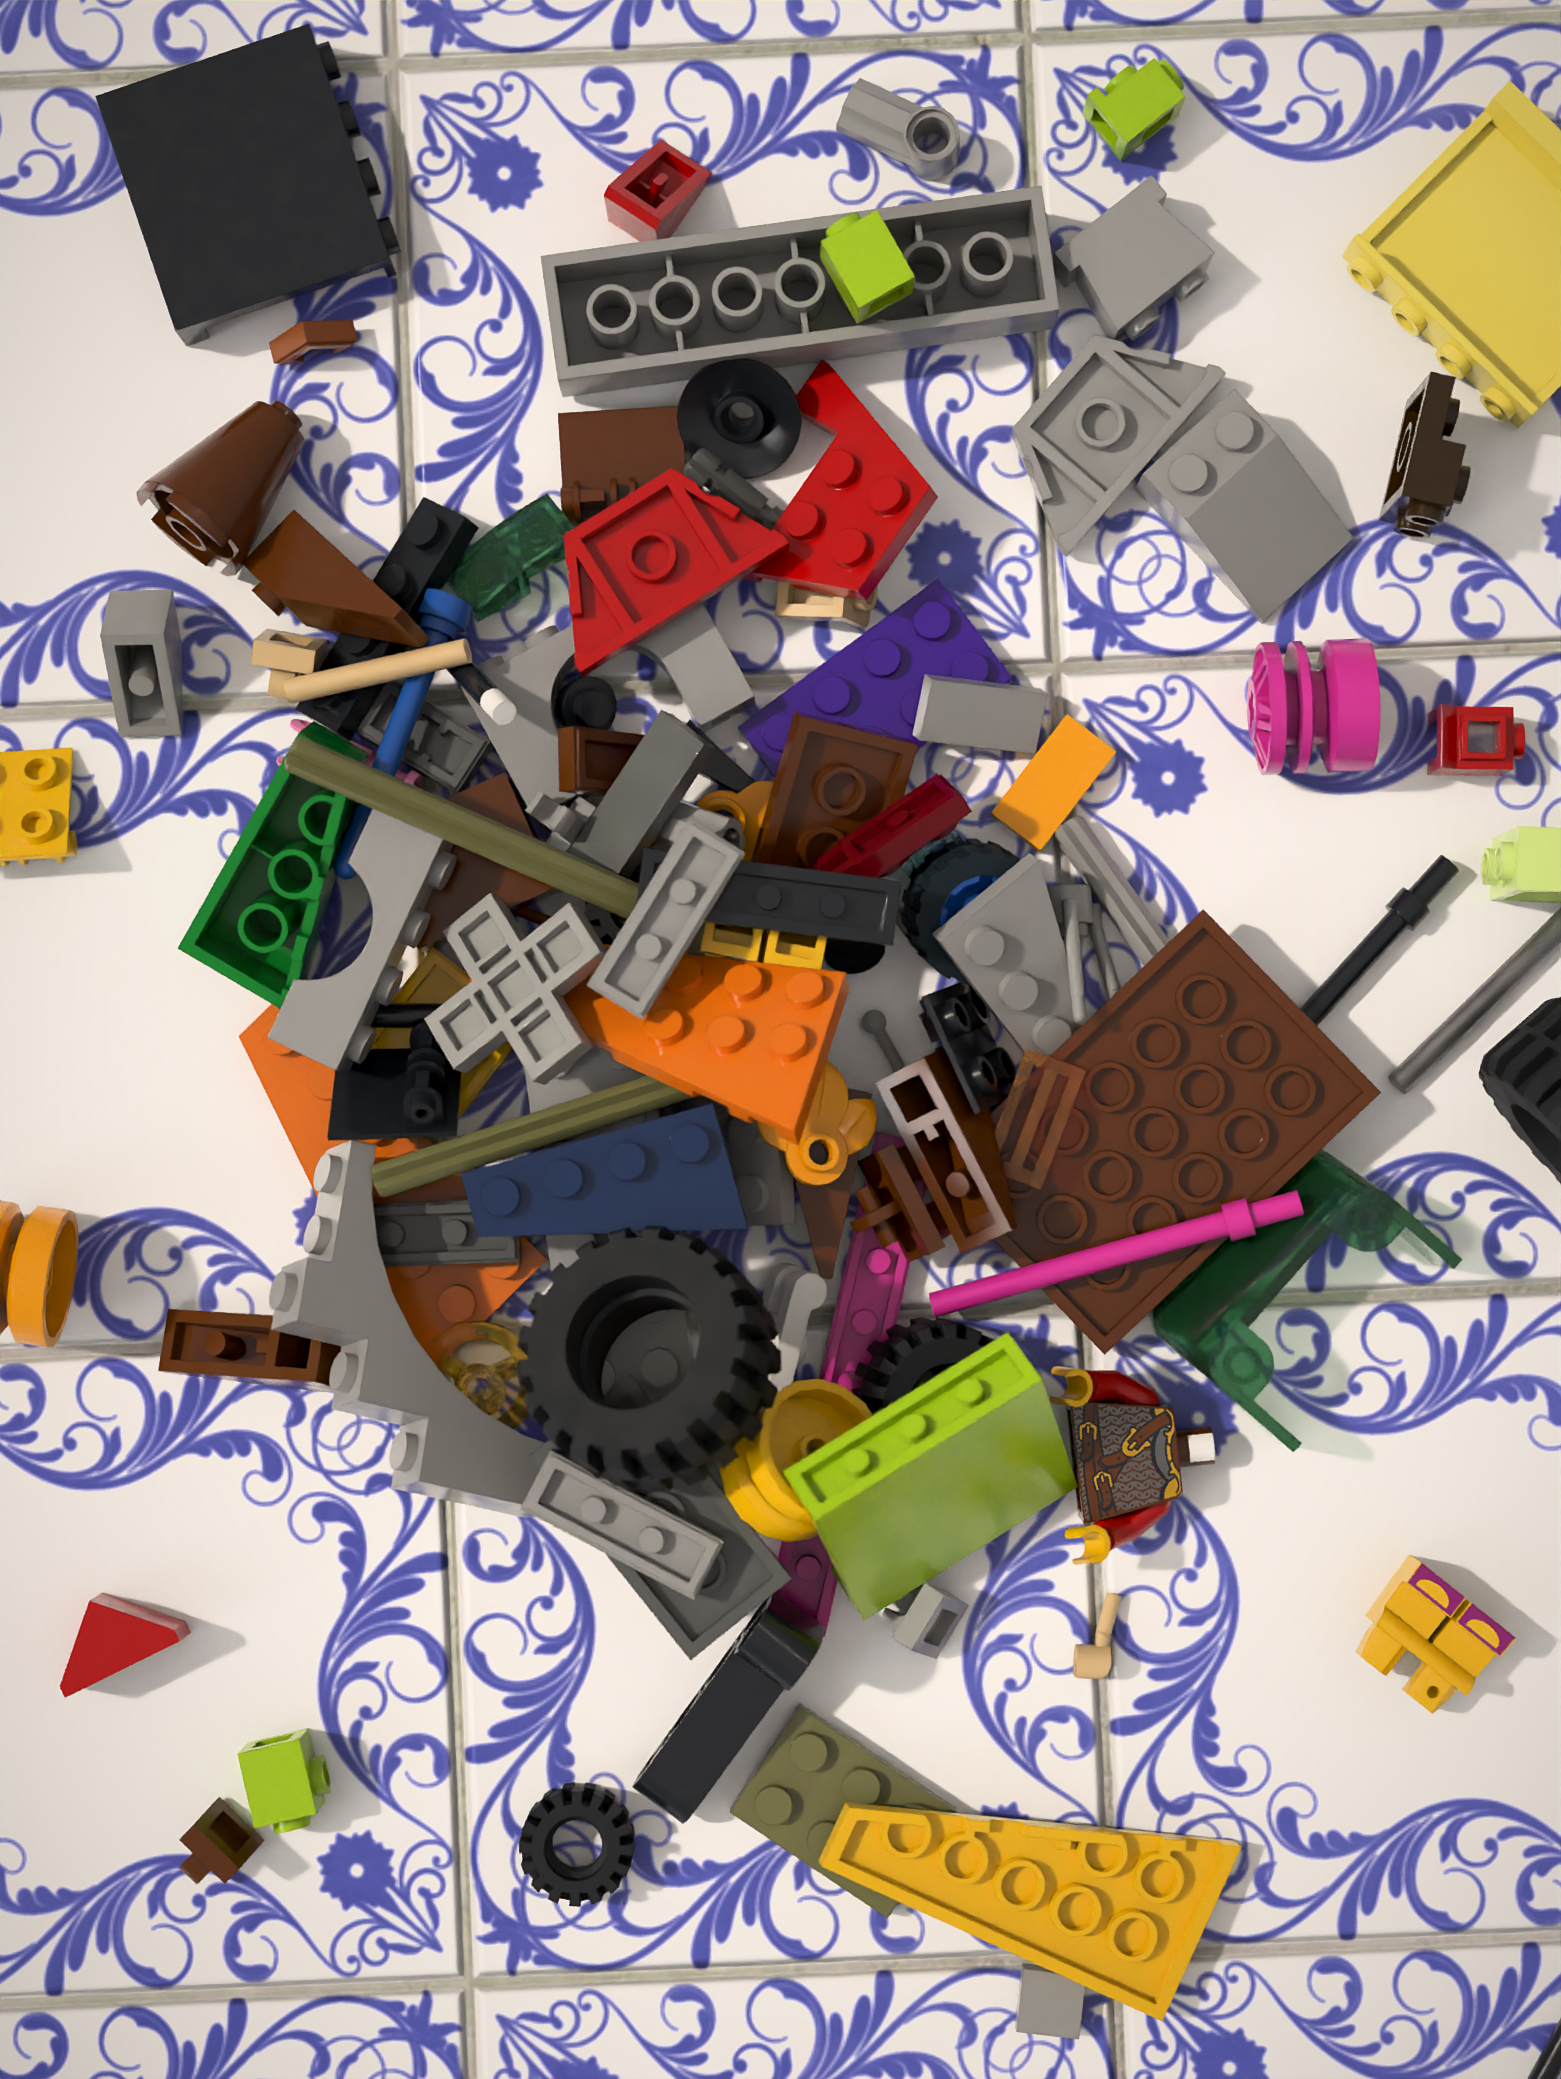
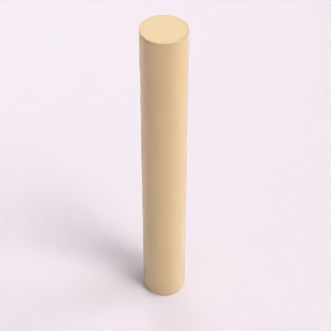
(378, 671)

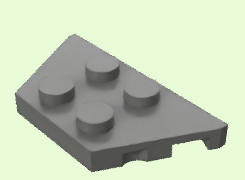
(1103, 428)

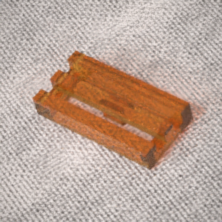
(1052, 1066)

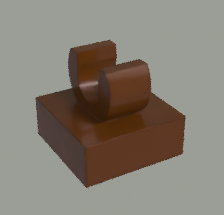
(218, 1843)

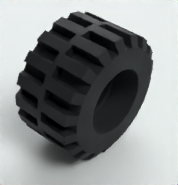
(910, 1354)

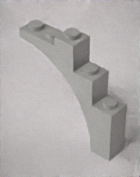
(383, 1372)

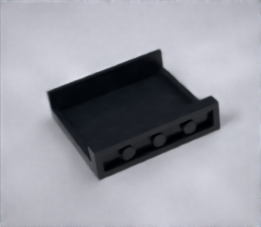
(247, 180)

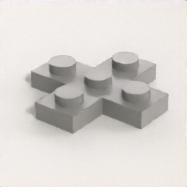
(517, 988)

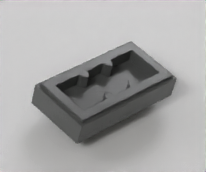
(438, 744)

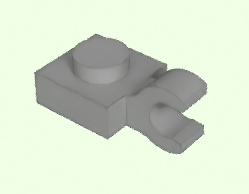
(563, 822)

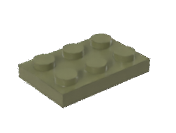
(807, 1781)

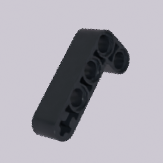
(730, 1705)

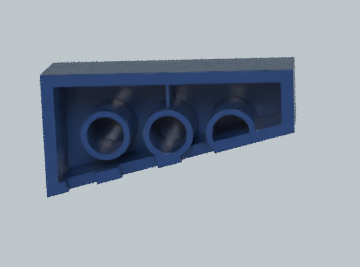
(635, 1177)

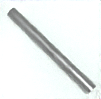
(1478, 1005)

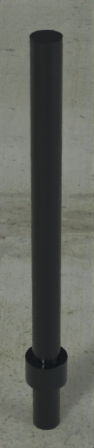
(1405, 912)

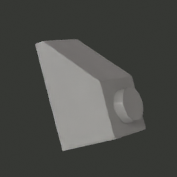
(144, 662)

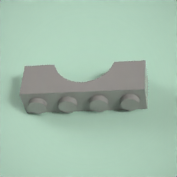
(334, 1014)

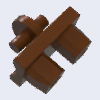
(895, 1205)

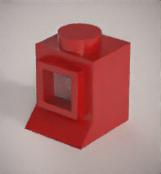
(1475, 740)

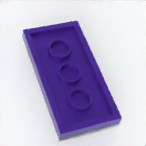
(881, 674)

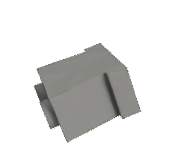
(1133, 262)

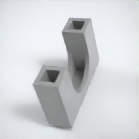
(685, 649)

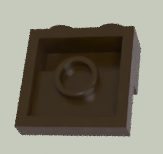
(1425, 468)

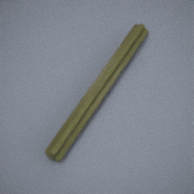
(461, 826)
(522, 1134)

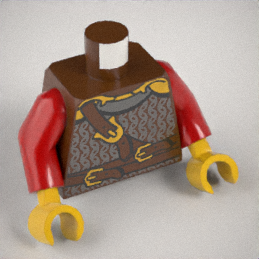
(1123, 1457)

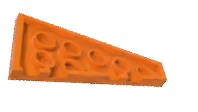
(728, 1033)
(427, 1294)

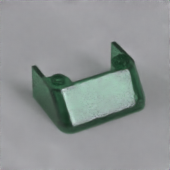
(1215, 1304)

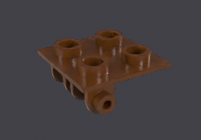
(613, 455)

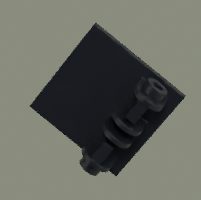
(961, 1022)
(397, 1093)

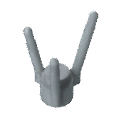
(1074, 916)

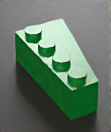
(277, 882)

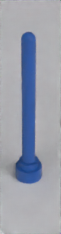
(441, 620)

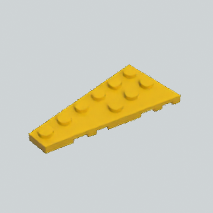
(1072, 1898)

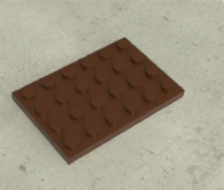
(1188, 1100)

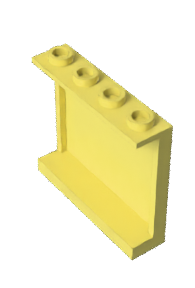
(1478, 256)

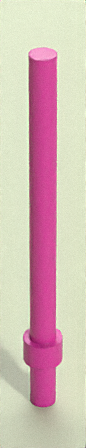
(1234, 1220)

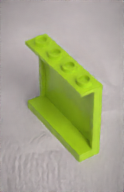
(935, 1475)

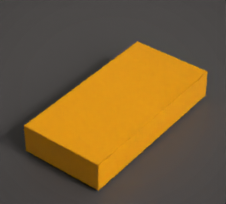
(1052, 783)

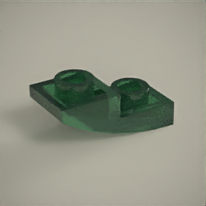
(503, 560)

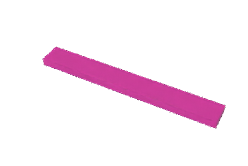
(863, 1312)

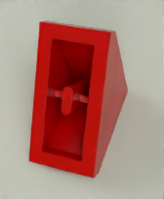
(655, 193)
(115, 1637)

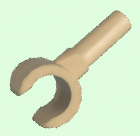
(1095, 1660)

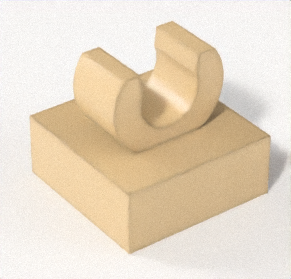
(288, 656)

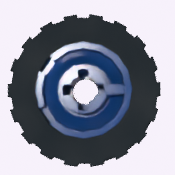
(944, 887)

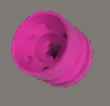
(1322, 706)

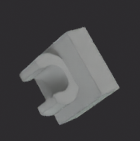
(928, 1620)

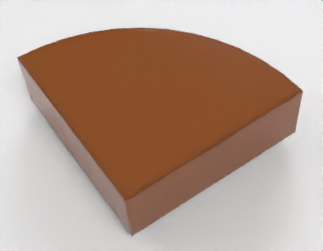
(309, 335)

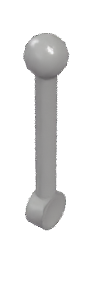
(875, 1023)

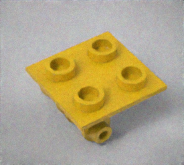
(36, 805)

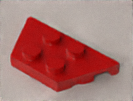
(655, 562)

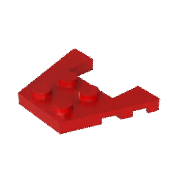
(854, 503)

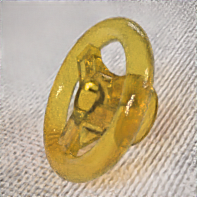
(494, 1395)

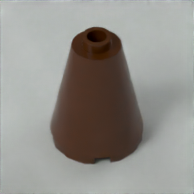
(226, 485)

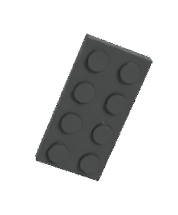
(739, 1578)

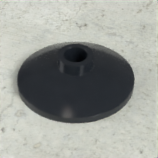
(744, 444)

